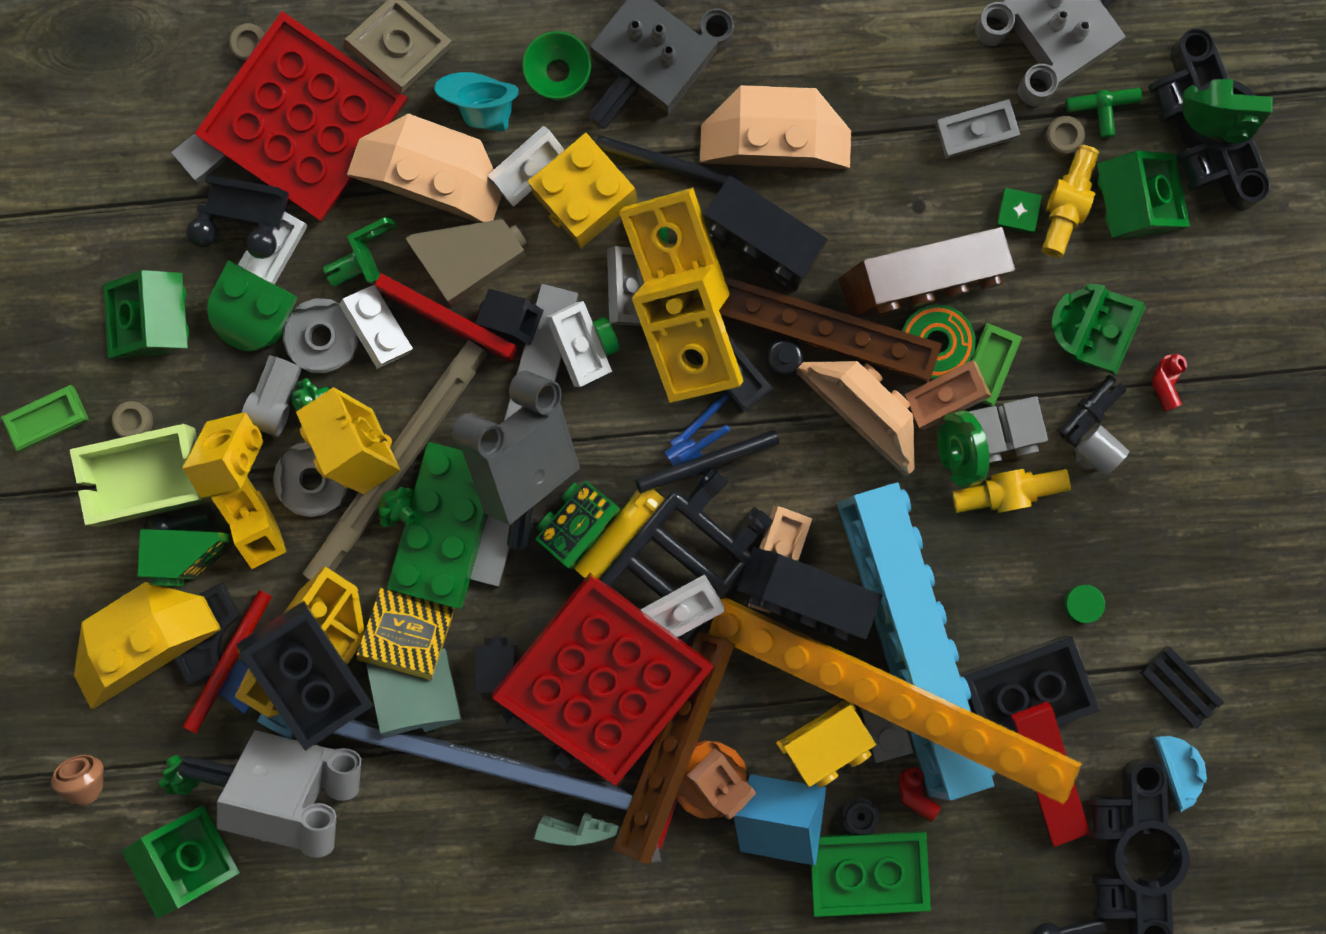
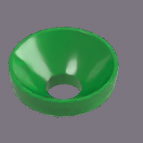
(553, 48)

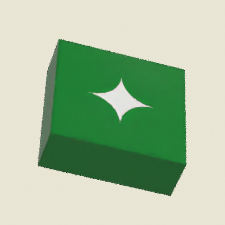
(1018, 210)

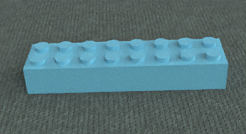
(911, 625)

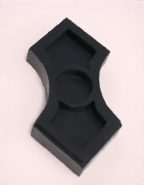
(203, 658)

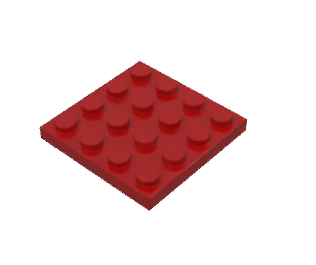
(299, 115)
(602, 679)

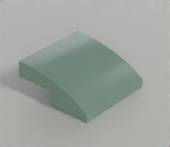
(414, 702)

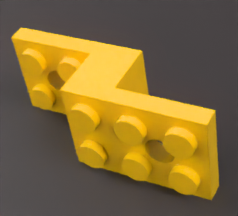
(681, 296)

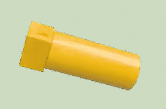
(618, 533)

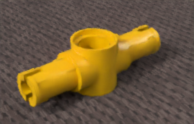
(1070, 201)
(1011, 490)

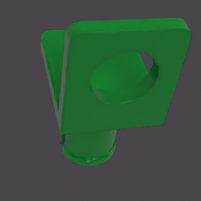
(360, 259)

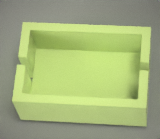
(135, 475)

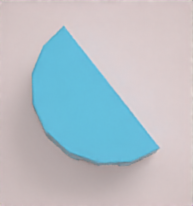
(1183, 769)

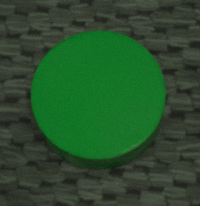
(606, 336)
(1084, 604)

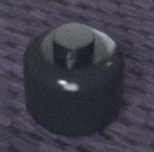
(784, 358)

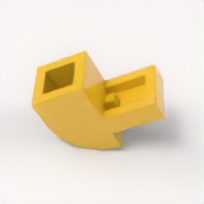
(251, 524)

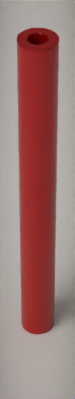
(226, 662)

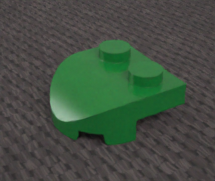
(1224, 114)
(248, 309)
(1096, 326)

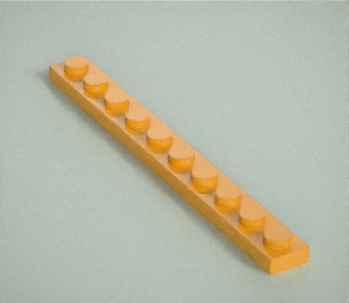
(898, 701)

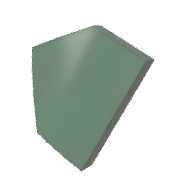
(566, 833)

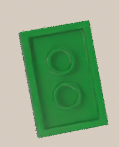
(871, 874)

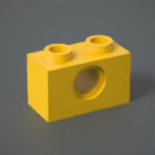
(223, 455)

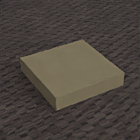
(397, 44)

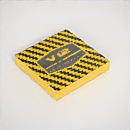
(405, 633)

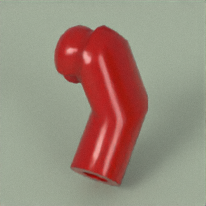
(1165, 379)
(912, 793)

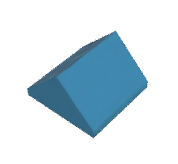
(781, 820)

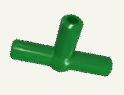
(1103, 102)

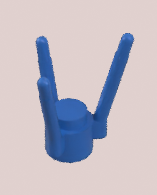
(684, 451)

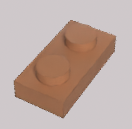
(948, 394)

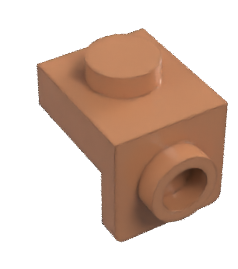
(721, 785)

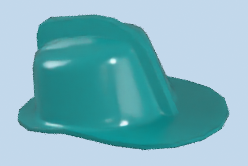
(479, 98)

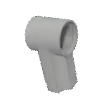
(269, 403)
(1100, 451)

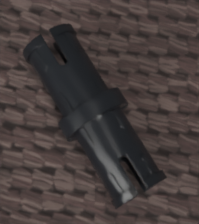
(1091, 410)

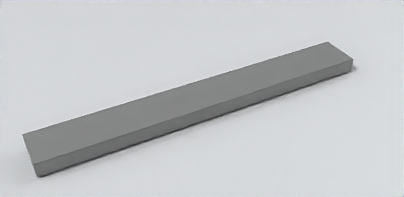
(544, 360)

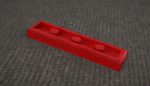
(446, 318)
(1065, 820)

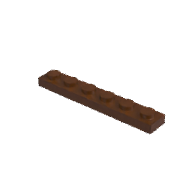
(830, 330)
(670, 758)

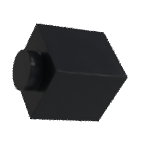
(509, 316)
(493, 663)

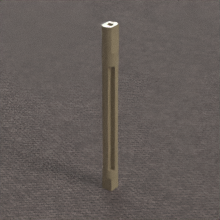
(405, 451)

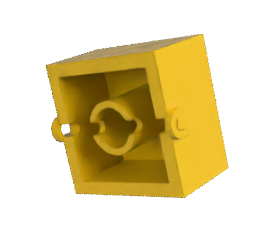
(582, 190)
(347, 441)
(828, 744)

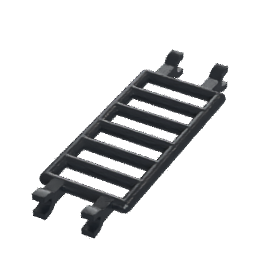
(691, 508)

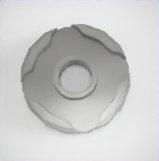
(299, 330)
(294, 495)

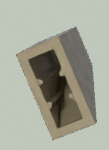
(468, 255)

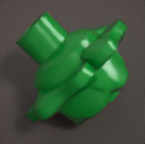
(306, 393)
(396, 507)
(173, 781)

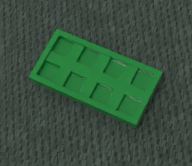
(443, 541)

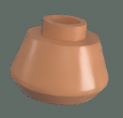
(79, 779)

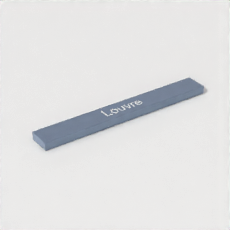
(490, 764)

